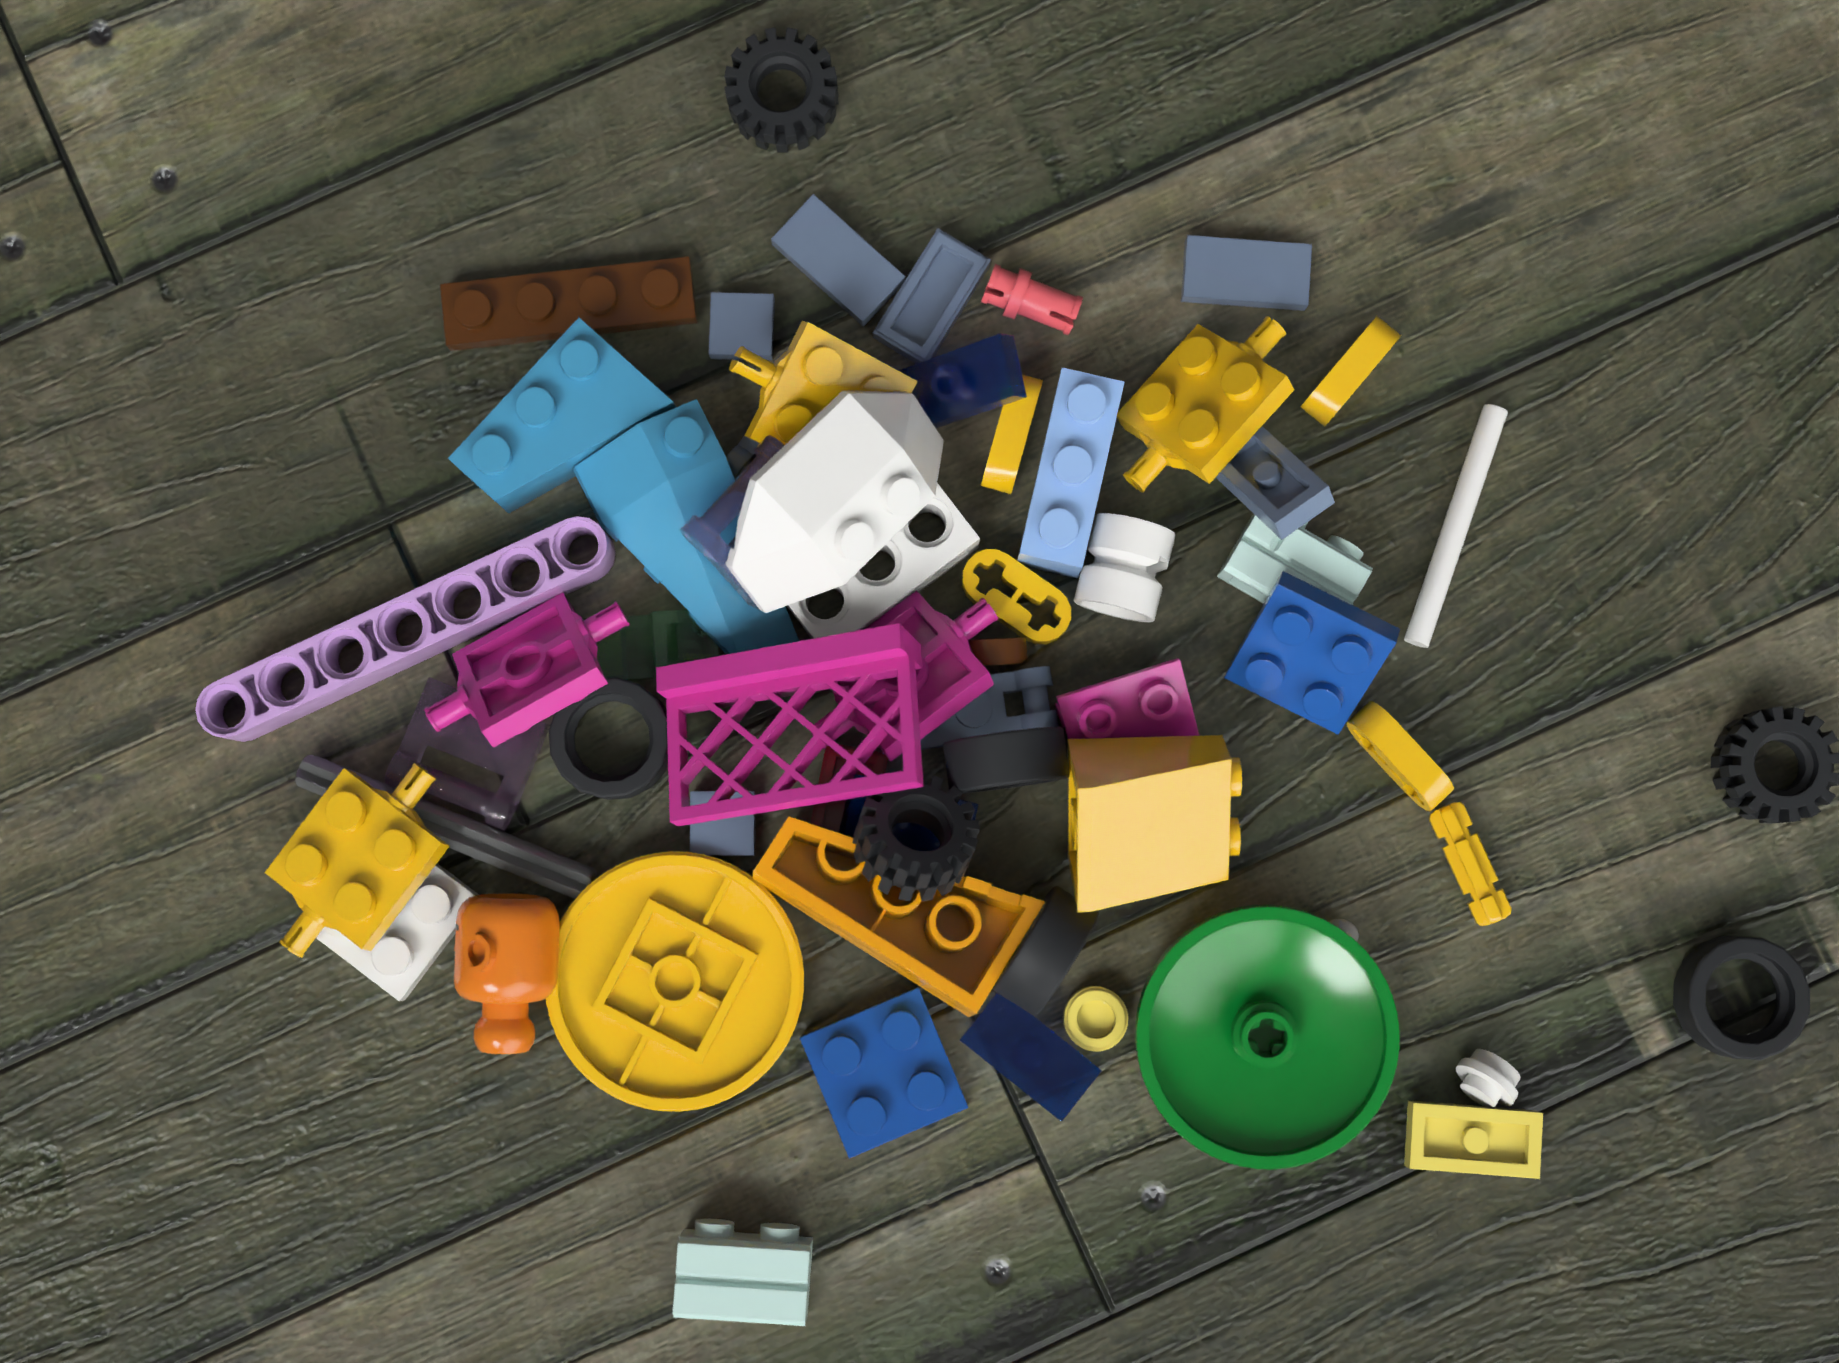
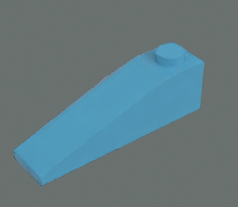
(645, 493)

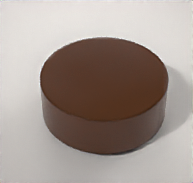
(1000, 650)

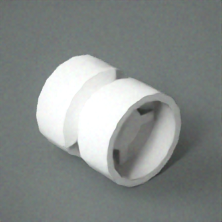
(1124, 567)

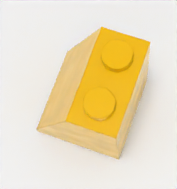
(1149, 816)

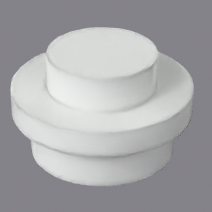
(1488, 1079)

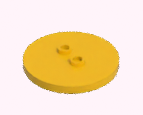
(676, 981)

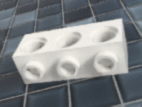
(915, 568)

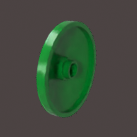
(1267, 1037)

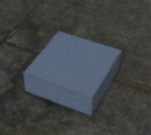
(739, 322)
(724, 836)

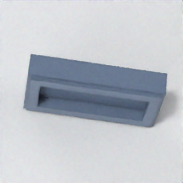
(838, 260)
(1246, 273)
(931, 298)

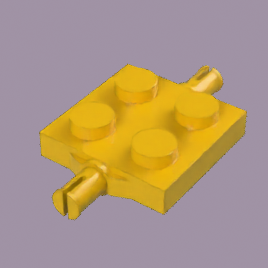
(809, 379)
(1204, 403)
(357, 859)

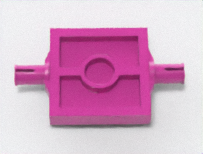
(528, 669)
(948, 674)

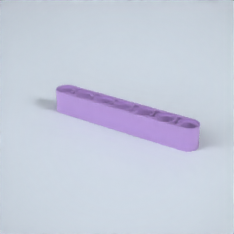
(377, 627)

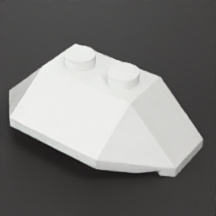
(834, 496)

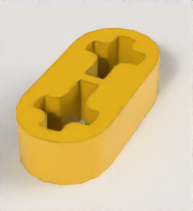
(1350, 371)
(1011, 439)
(1026, 584)
(1400, 756)

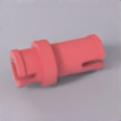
(1031, 299)

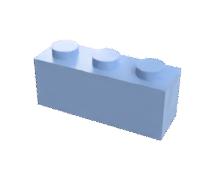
(1070, 472)

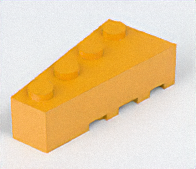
(942, 944)

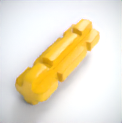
(1470, 864)

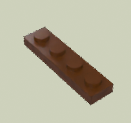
(550, 302)

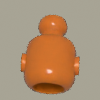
(506, 961)

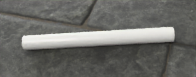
(1456, 525)

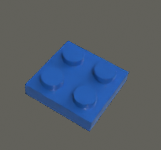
(1311, 653)
(883, 1072)

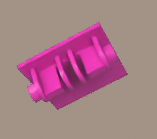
(1131, 705)

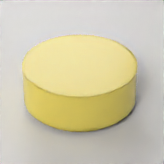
(1095, 1018)

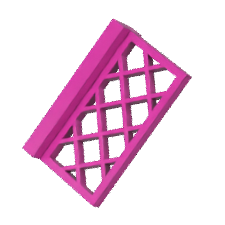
(784, 671)

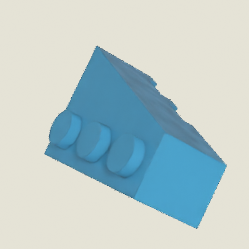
(556, 418)

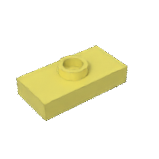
(1473, 1139)

